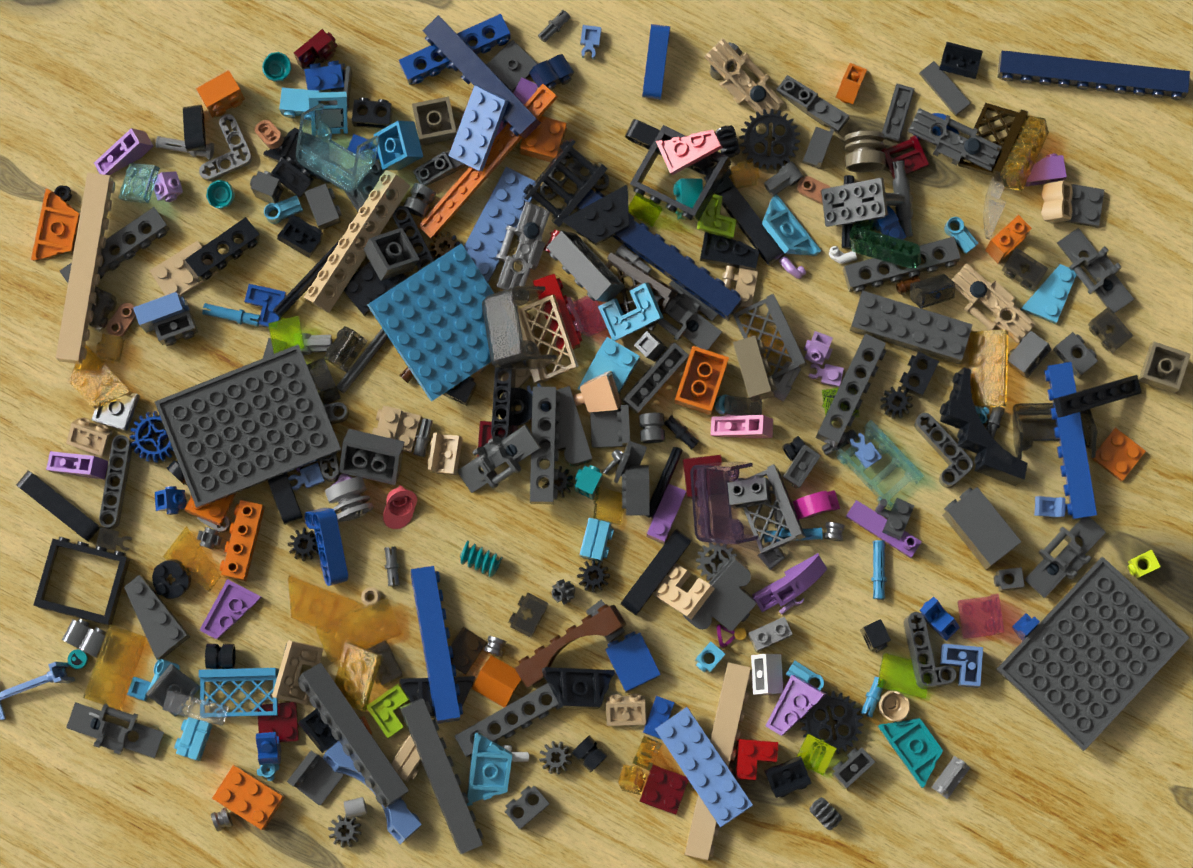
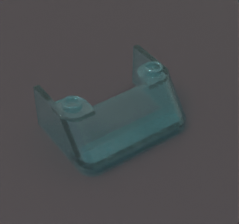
(329, 159)

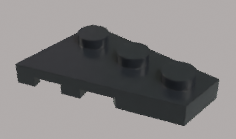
(728, 252)

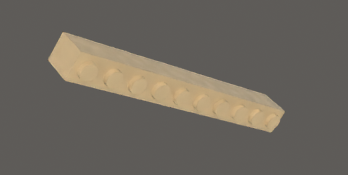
(84, 268)
(723, 736)

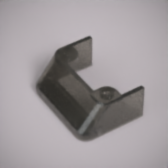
(504, 330)
(1035, 423)

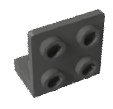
(361, 193)
(610, 428)
(315, 778)

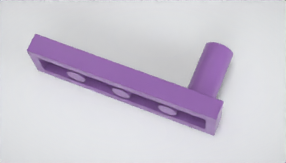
(875, 523)

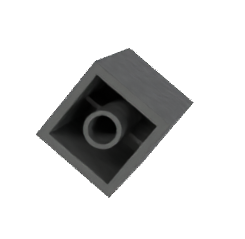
(980, 527)

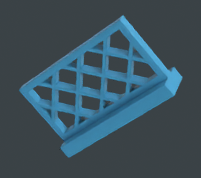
(243, 675)

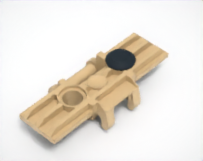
(738, 83)
(996, 298)

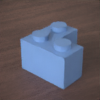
(967, 659)

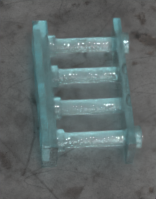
(898, 460)

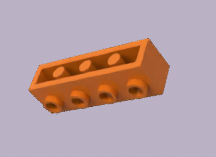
(242, 541)

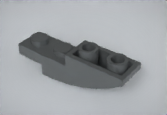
(812, 104)
(437, 168)

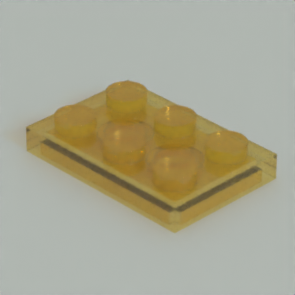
(357, 674)

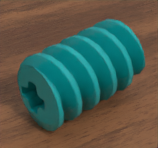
(480, 559)

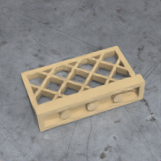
(527, 330)

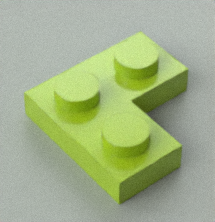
(713, 222)
(383, 708)

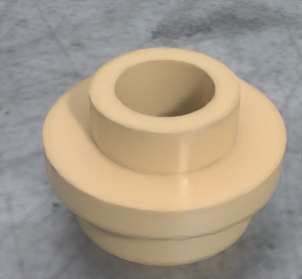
(364, 597)

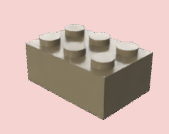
(755, 368)

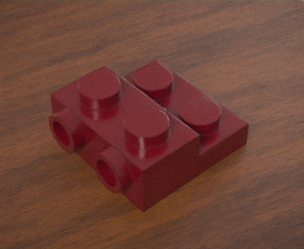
(319, 46)

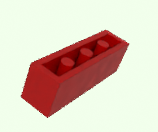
(553, 287)

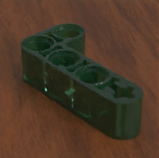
(883, 247)

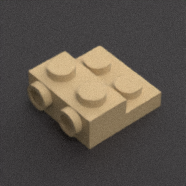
(398, 425)

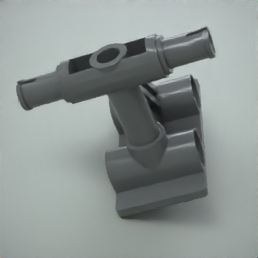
(869, 201)

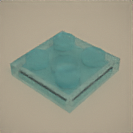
(139, 183)

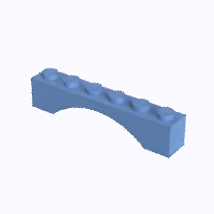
(400, 820)

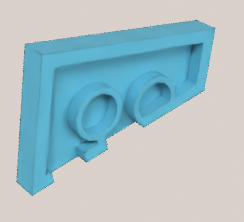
(1051, 295)

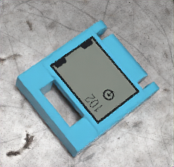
(332, 115)

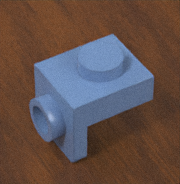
(1050, 506)

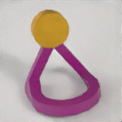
(739, 633)

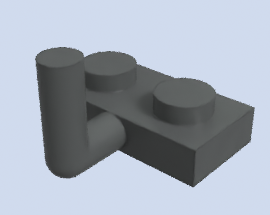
(897, 517)

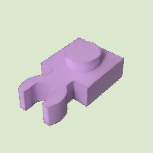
(830, 375)

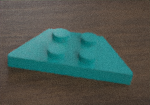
(914, 747)

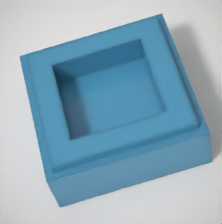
(138, 688)

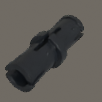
(681, 432)

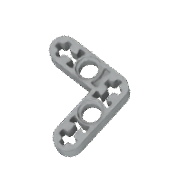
(231, 156)

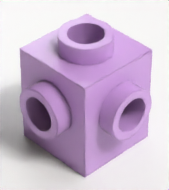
(167, 186)
(818, 348)

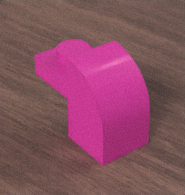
(816, 504)

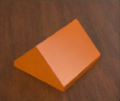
(497, 681)

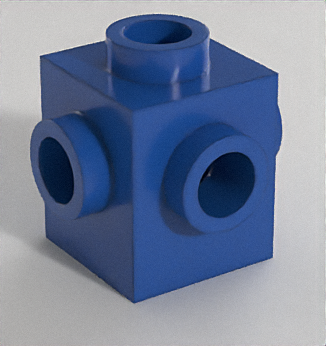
(170, 500)

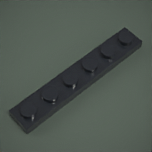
(1097, 396)

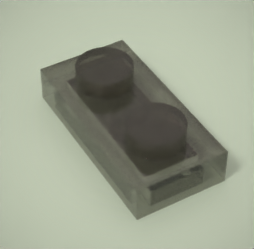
(741, 406)

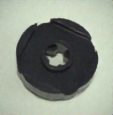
(163, 585)

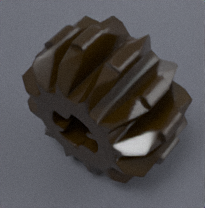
(441, 242)

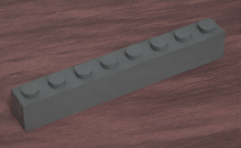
(352, 735)
(441, 776)

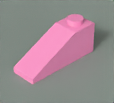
(742, 426)

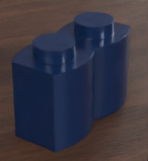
(552, 72)

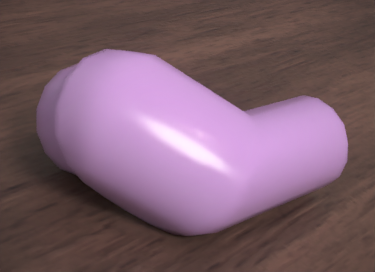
(791, 269)

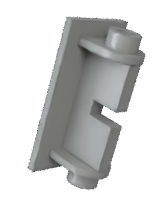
(950, 777)

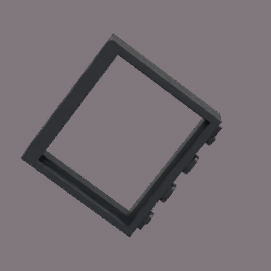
(723, 163)
(106, 619)

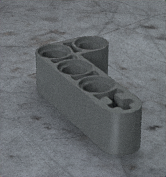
(939, 447)
(333, 459)
(924, 650)

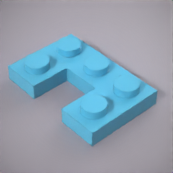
(645, 314)

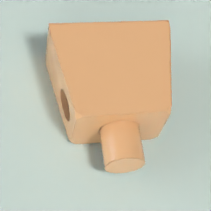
(599, 394)

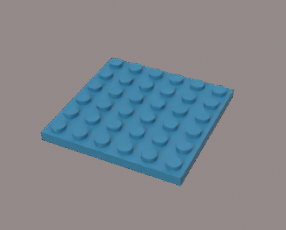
(438, 321)

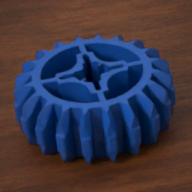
(147, 439)

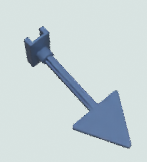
(56, 674)

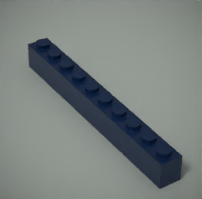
(1093, 74)
(674, 265)

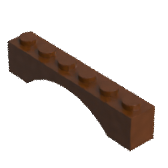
(603, 624)

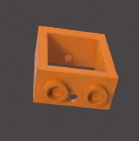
(1008, 239)

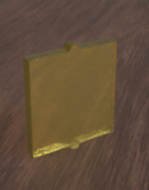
(608, 506)

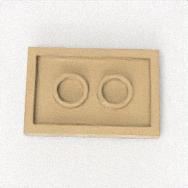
(174, 276)

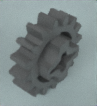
(707, 560)

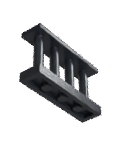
(583, 185)

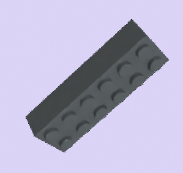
(911, 327)

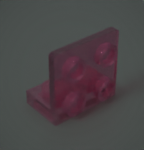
(587, 315)
(980, 616)

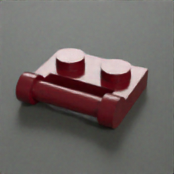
(913, 160)

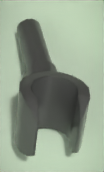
(617, 455)

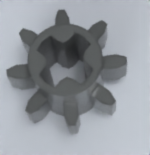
(209, 538)
(563, 591)

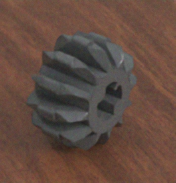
(549, 757)
(825, 813)
(339, 835)

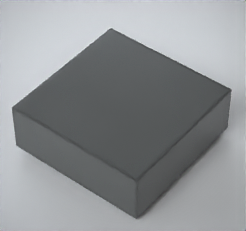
(771, 558)

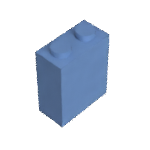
(160, 309)

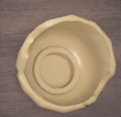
(894, 706)

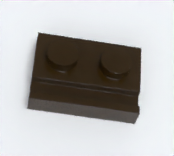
(466, 650)

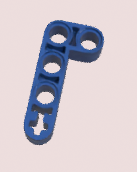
(656, 61)
(329, 544)

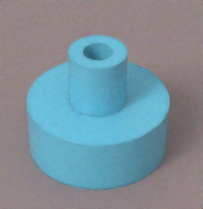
(719, 404)

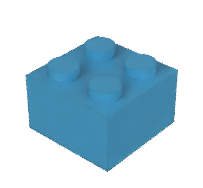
(398, 145)

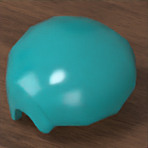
(276, 66)
(220, 194)

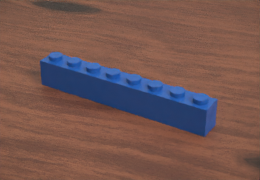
(1072, 444)
(435, 645)

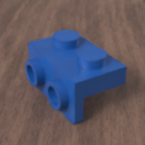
(325, 77)

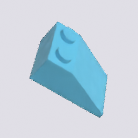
(612, 358)

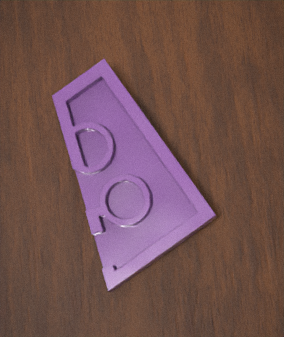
(228, 609)
(793, 705)

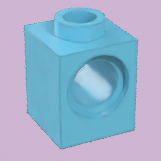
(711, 649)

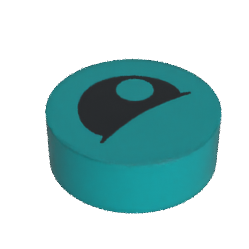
(77, 659)

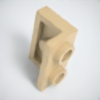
(445, 454)

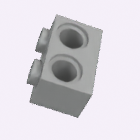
(770, 634)

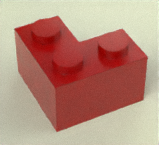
(749, 753)

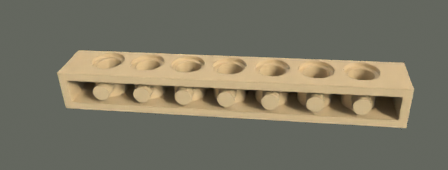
(349, 251)

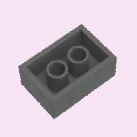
(371, 456)

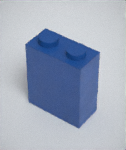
(632, 661)

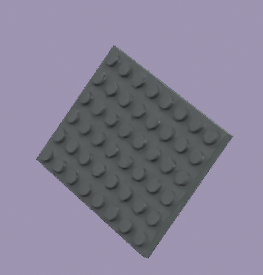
(247, 426)
(1092, 653)

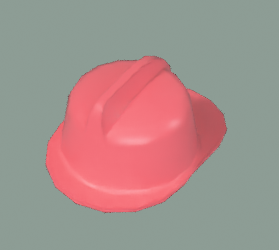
(399, 507)

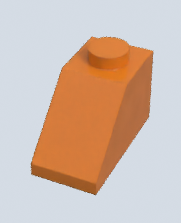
(851, 83)

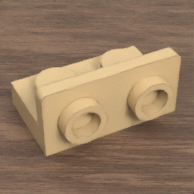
(89, 436)
(625, 710)

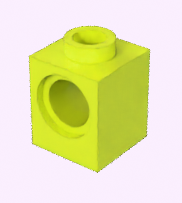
(1150, 560)

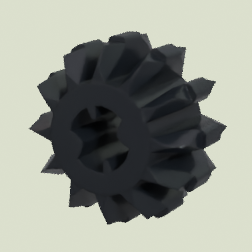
(728, 140)
(889, 398)
(564, 485)
(297, 544)
(596, 582)

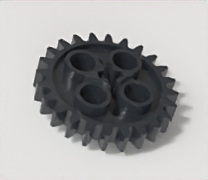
(752, 138)
(849, 719)

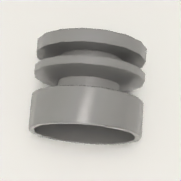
(348, 497)

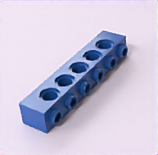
(477, 32)

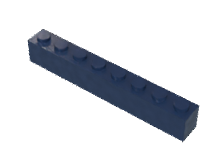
(479, 74)

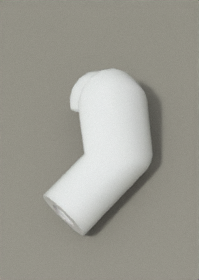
(840, 257)
(517, 756)

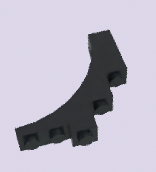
(973, 436)

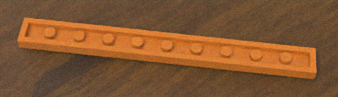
(472, 178)

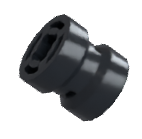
(793, 448)

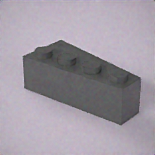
(157, 621)

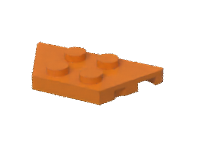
(55, 228)

